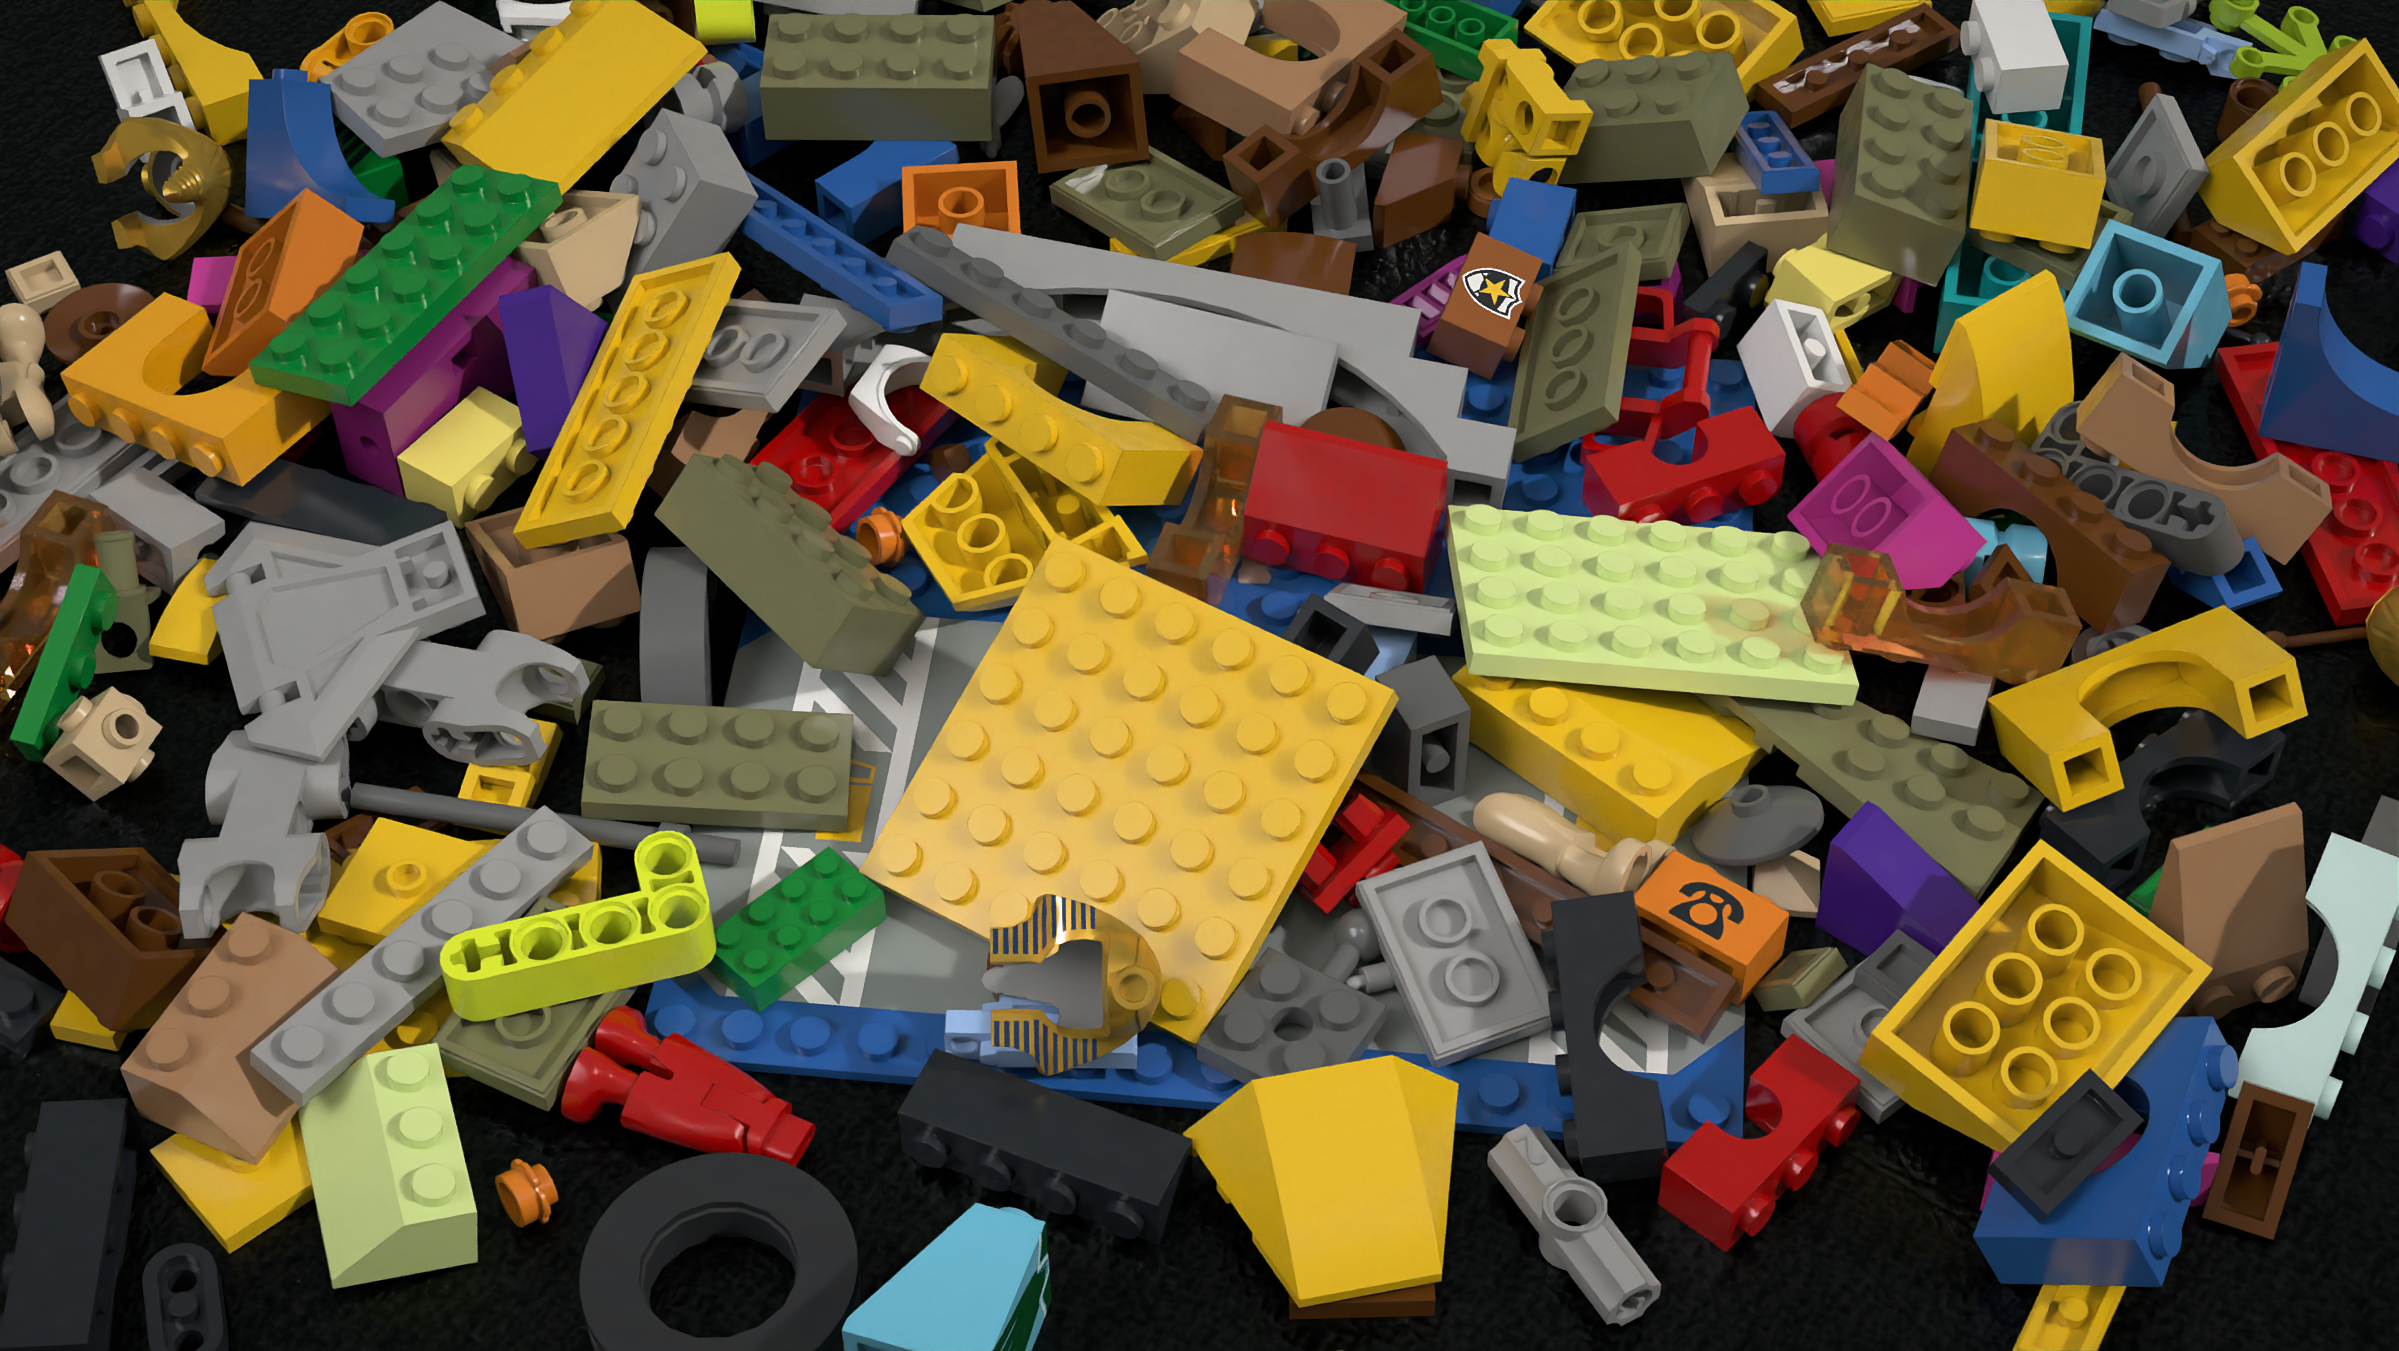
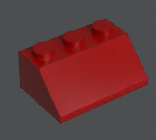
(1345, 509)

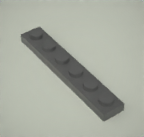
(1054, 333)

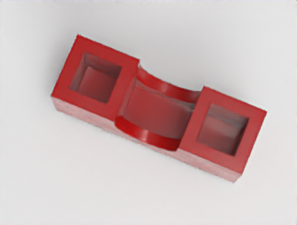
(1731, 468)
(1732, 1183)

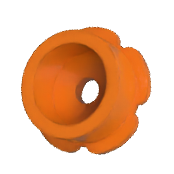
(2241, 298)
(882, 537)
(526, 1193)

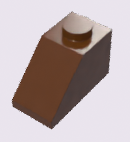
(1419, 187)

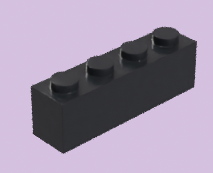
(317, 504)
(1046, 1146)
(71, 1227)

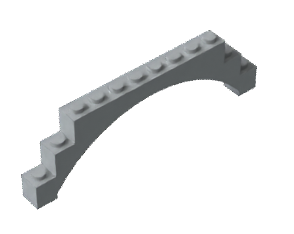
(1372, 371)

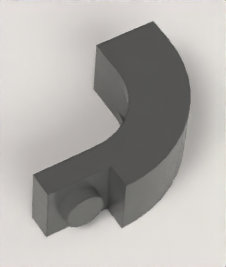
(676, 628)

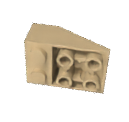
(1162, 27)
(1732, 211)

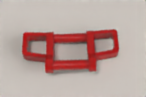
(1669, 349)

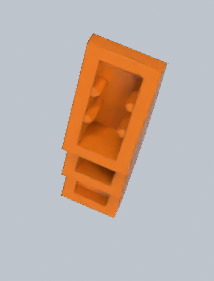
(1890, 390)

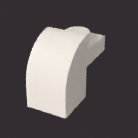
(143, 85)

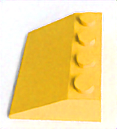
(1755, 32)
(574, 92)
(1612, 754)
(2029, 1000)

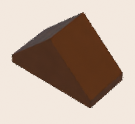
(2258, 1159)

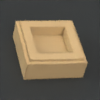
(42, 282)

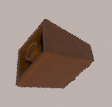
(1080, 90)

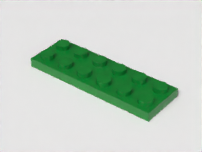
(405, 284)

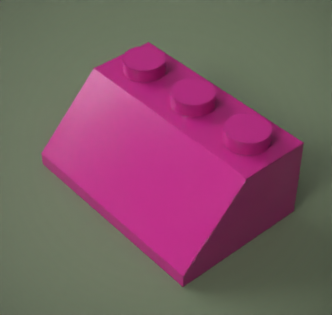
(1889, 507)

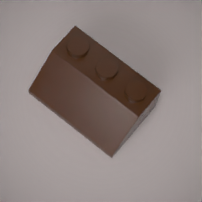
(108, 930)

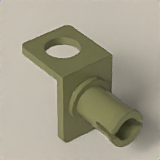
(118, 562)

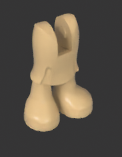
(21, 376)
(1564, 848)

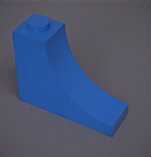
(297, 148)
(2326, 388)

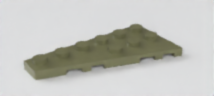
(1932, 790)

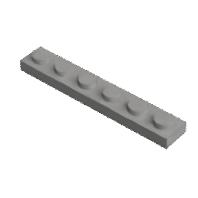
(406, 966)

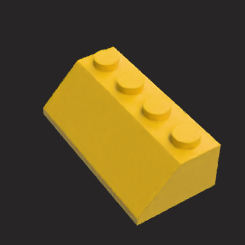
(2307, 150)

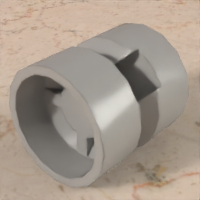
(708, 94)

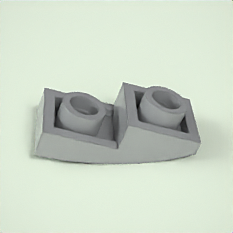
(1952, 705)

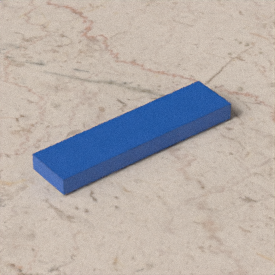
(1773, 155)

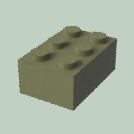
(1655, 116)

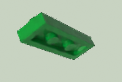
(66, 660)

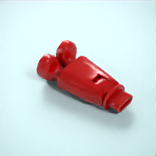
(684, 1097)

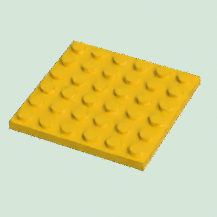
(1136, 766)

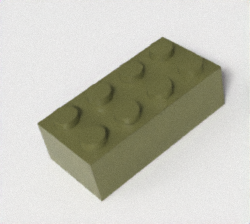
(879, 77)
(1901, 175)
(791, 565)

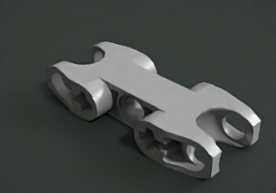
(476, 698)
(266, 842)

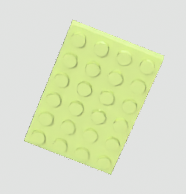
(1640, 605)

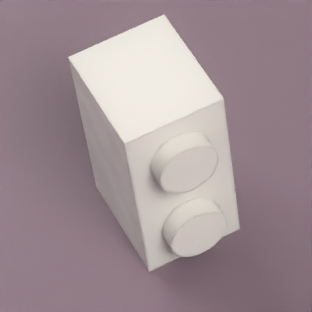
(2015, 55)
(1791, 362)

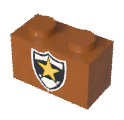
(1486, 305)

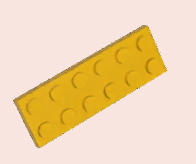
(627, 403)

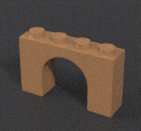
(1289, 96)

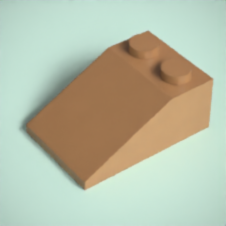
(555, 585)
(2238, 907)

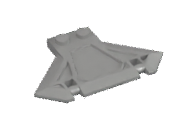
(326, 621)

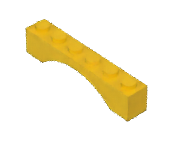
(204, 71)

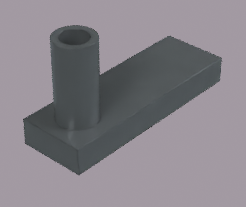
(1342, 204)

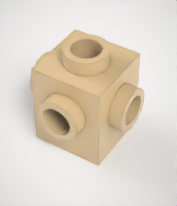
(103, 743)

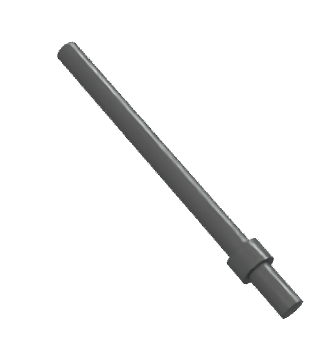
(509, 817)

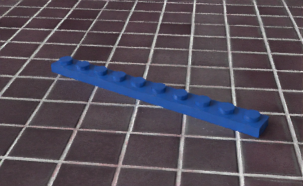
(829, 256)

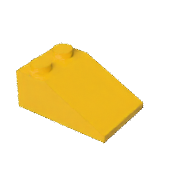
(2038, 186)

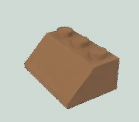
(196, 1057)

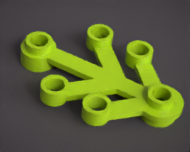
(2294, 56)

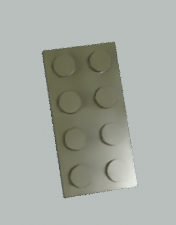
(1575, 352)
(717, 766)

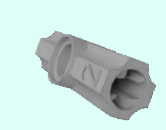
(1592, 1253)

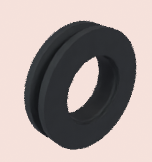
(709, 1200)

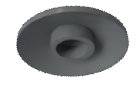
(1758, 825)

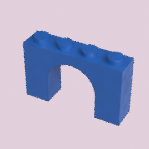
(858, 196)
(2130, 1216)

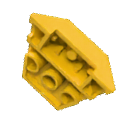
(1999, 364)
(994, 523)
(1339, 1174)

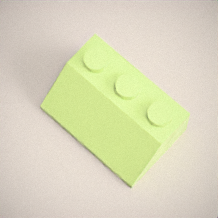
(389, 1169)

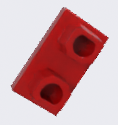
(1356, 856)

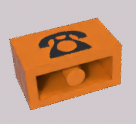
(1713, 920)

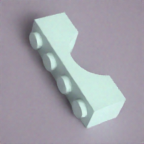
(2357, 900)

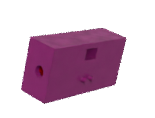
(431, 379)

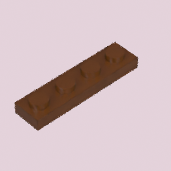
(1831, 75)

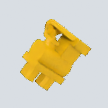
(1521, 115)

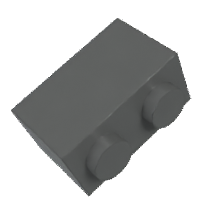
(1425, 735)

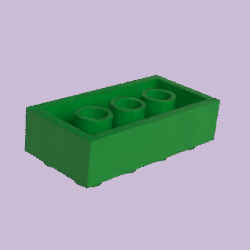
(1455, 31)
(795, 929)

